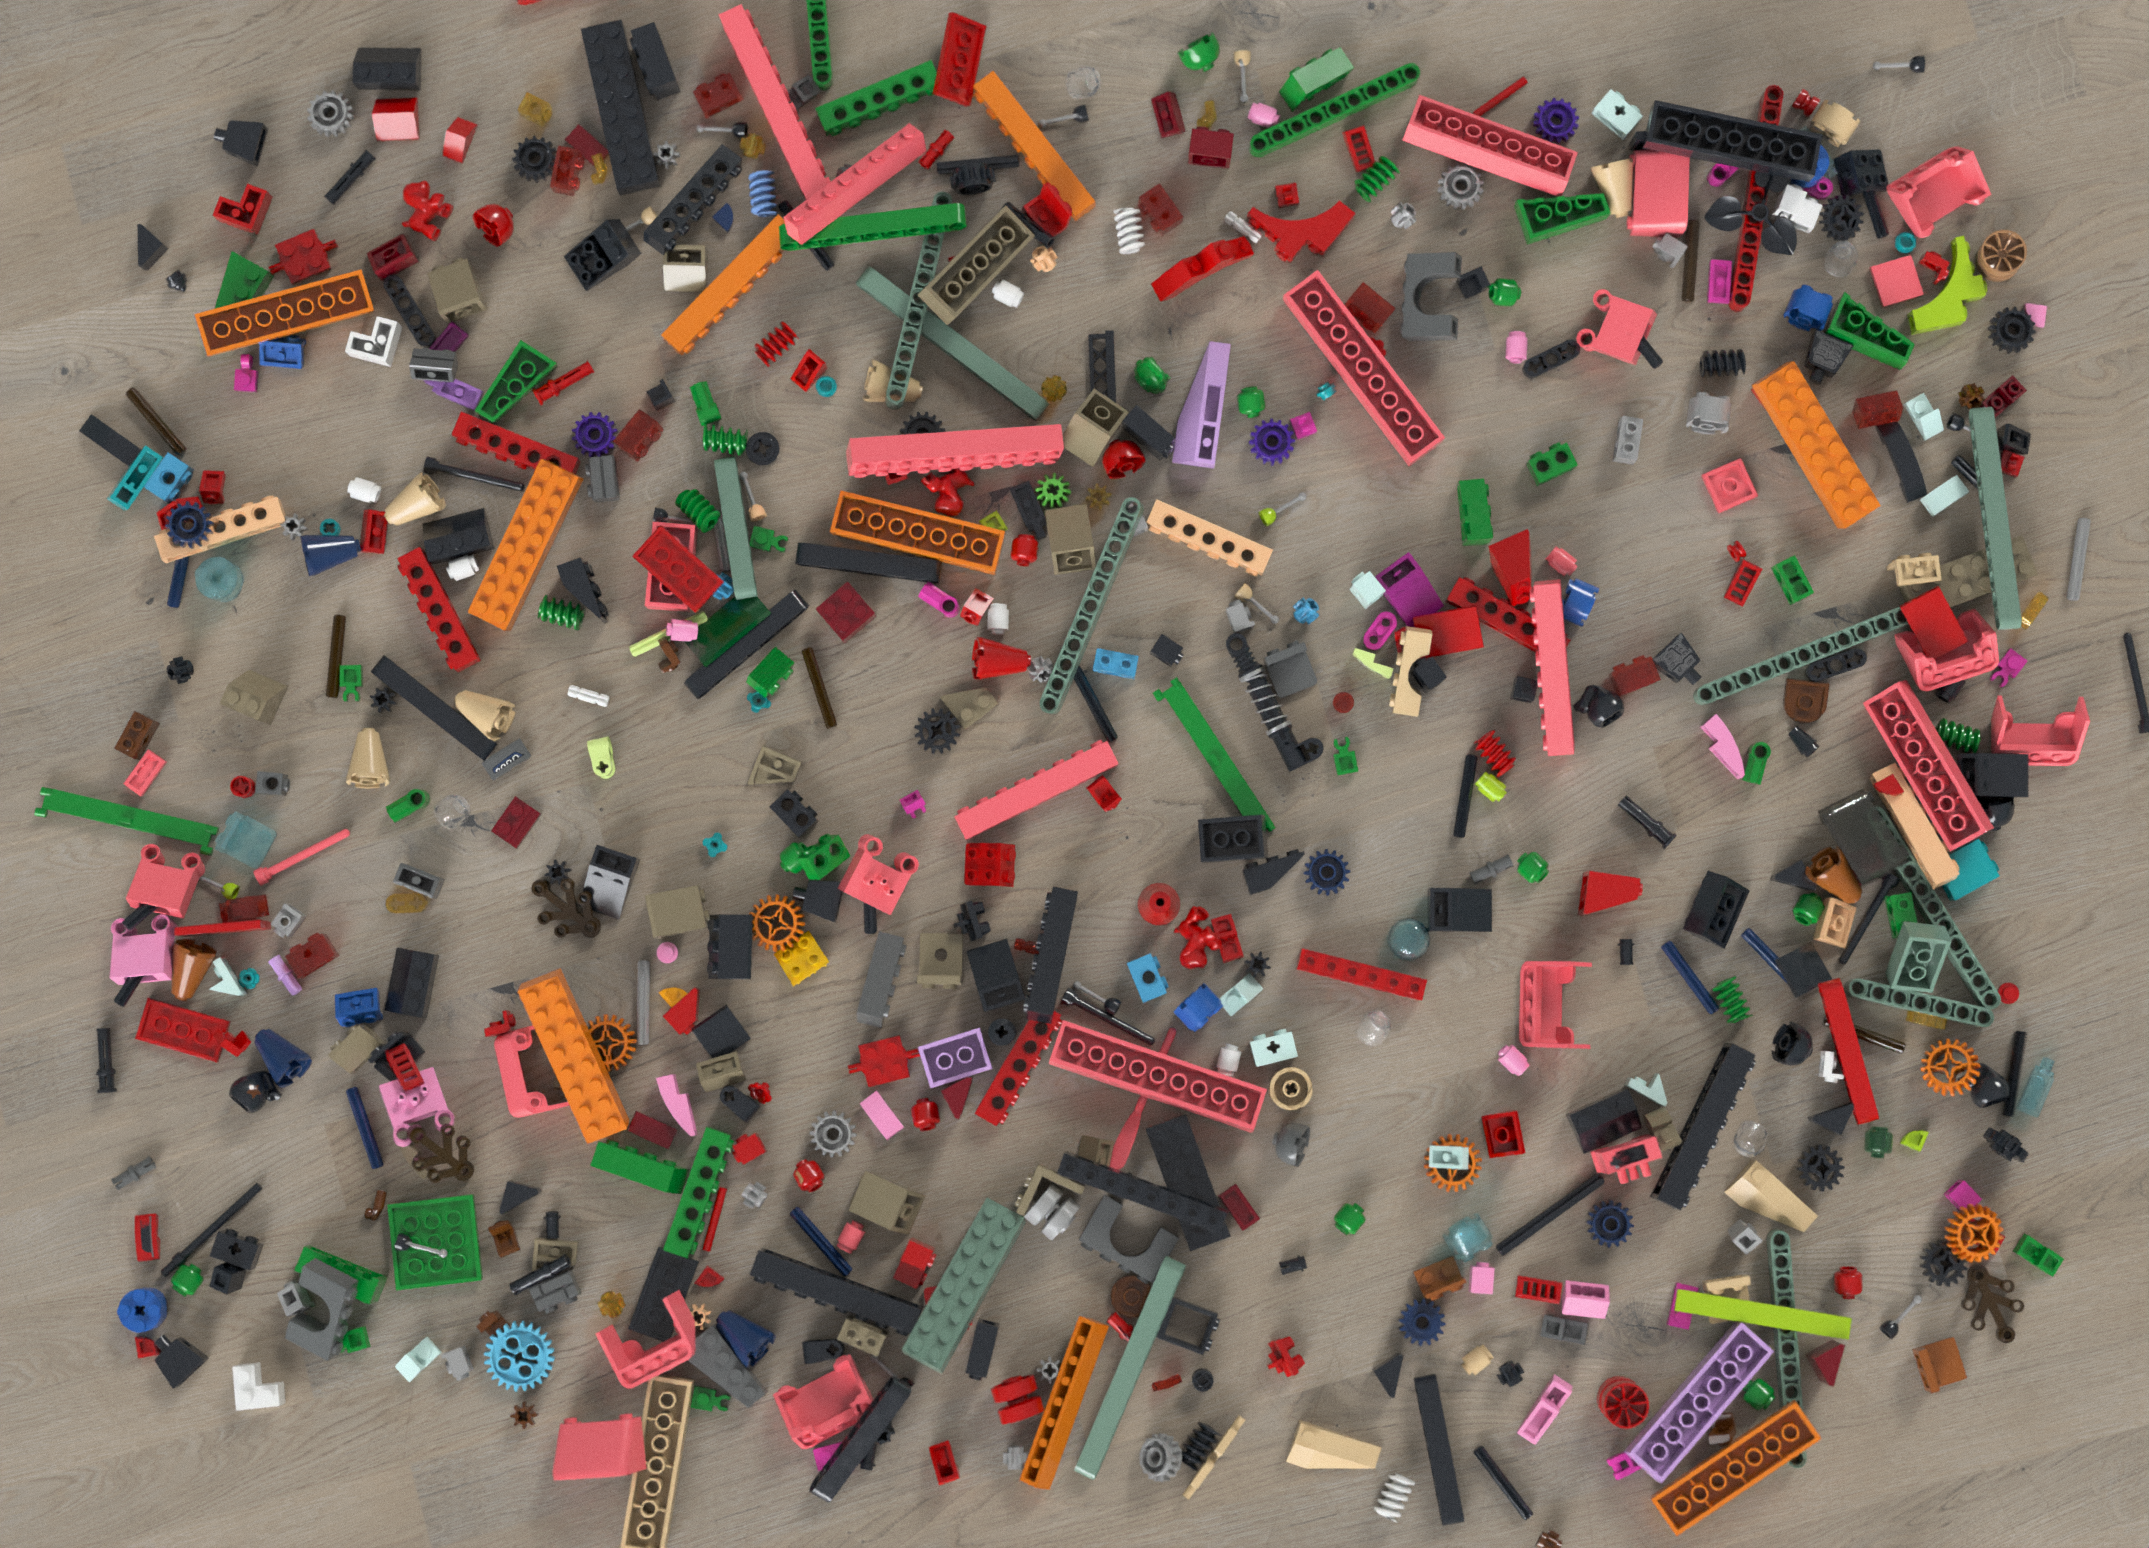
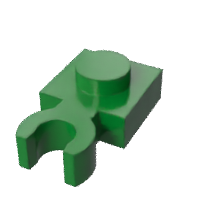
(764, 539)
(351, 677)
(1345, 761)
(355, 1340)
(706, 1399)

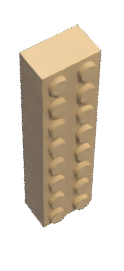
(655, 1488)

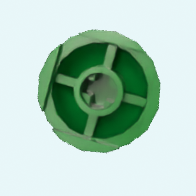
(1201, 53)

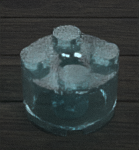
(207, 577)
(1468, 1237)

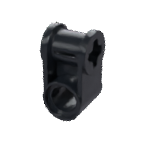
(742, 1106)
(818, 1350)

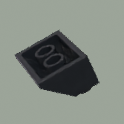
(387, 69)
(457, 536)
(1716, 909)
(729, 946)
(411, 982)
(1604, 1120)

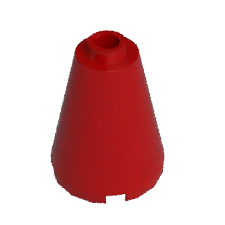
(997, 659)
(1158, 914)

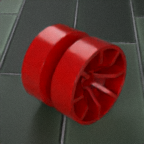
(1015, 1393)
(1622, 1402)

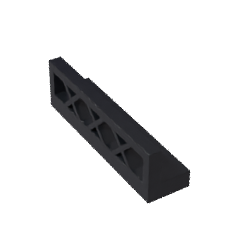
(1110, 363)

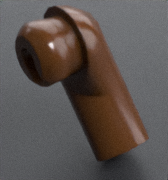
(378, 1206)

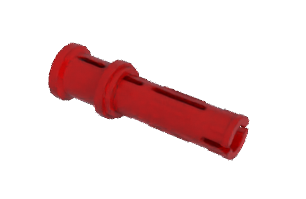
(553, 387)

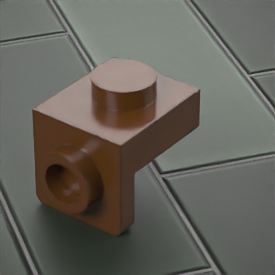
(672, 659)
(504, 1238)
(491, 1322)
(1723, 1430)

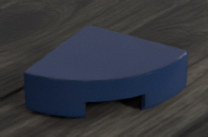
(724, 217)

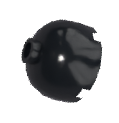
(1998, 811)
(1792, 1044)

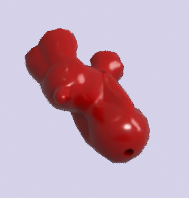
(426, 209)
(949, 501)
(1197, 938)

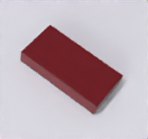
(586, 143)
(1239, 1207)

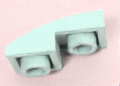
(1944, 495)

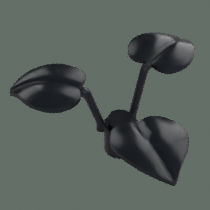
(1777, 238)

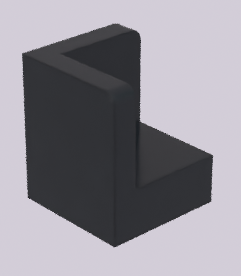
(1473, 282)
(660, 396)

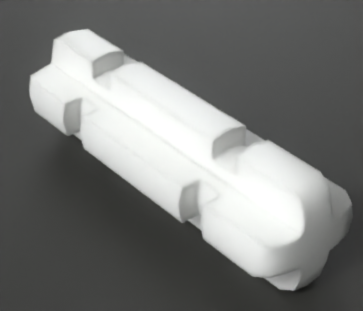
(1243, 227)
(588, 695)

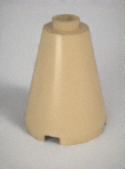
(1616, 183)
(878, 380)
(415, 501)
(486, 713)
(368, 761)

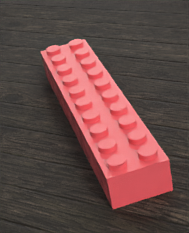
(774, 100)
(1363, 368)
(954, 450)
(1157, 1076)

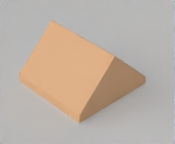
(1835, 923)

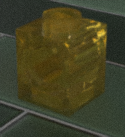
(530, 102)

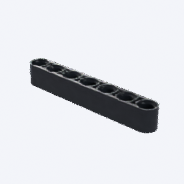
(868, 562)
(781, 616)
(433, 707)
(860, 1439)
(1439, 1449)

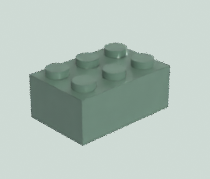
(1918, 957)

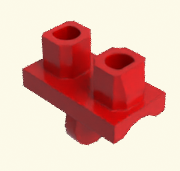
(1281, 1358)

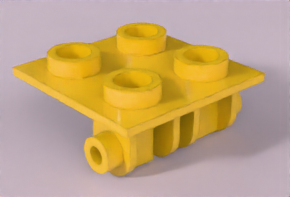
(801, 959)

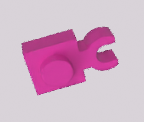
(2009, 665)

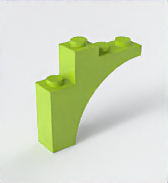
(1959, 288)

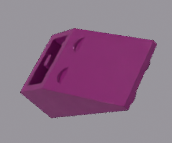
(1408, 589)

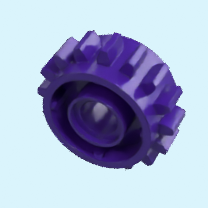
(1564, 113)
(587, 426)
(1276, 431)

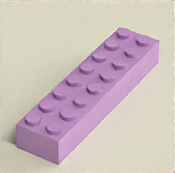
(1698, 1401)

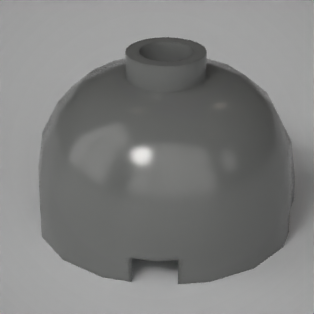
(1291, 1143)

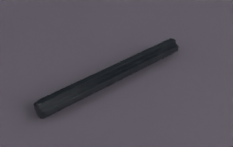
(1550, 1214)

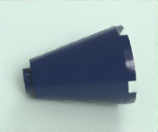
(327, 551)
(281, 1057)
(744, 1337)

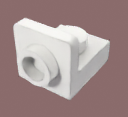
(1827, 1063)

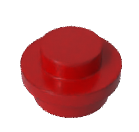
(2008, 992)

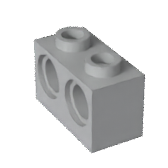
(1627, 440)

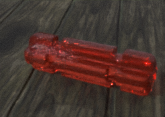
(1029, 947)

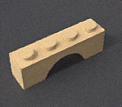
(1415, 644)

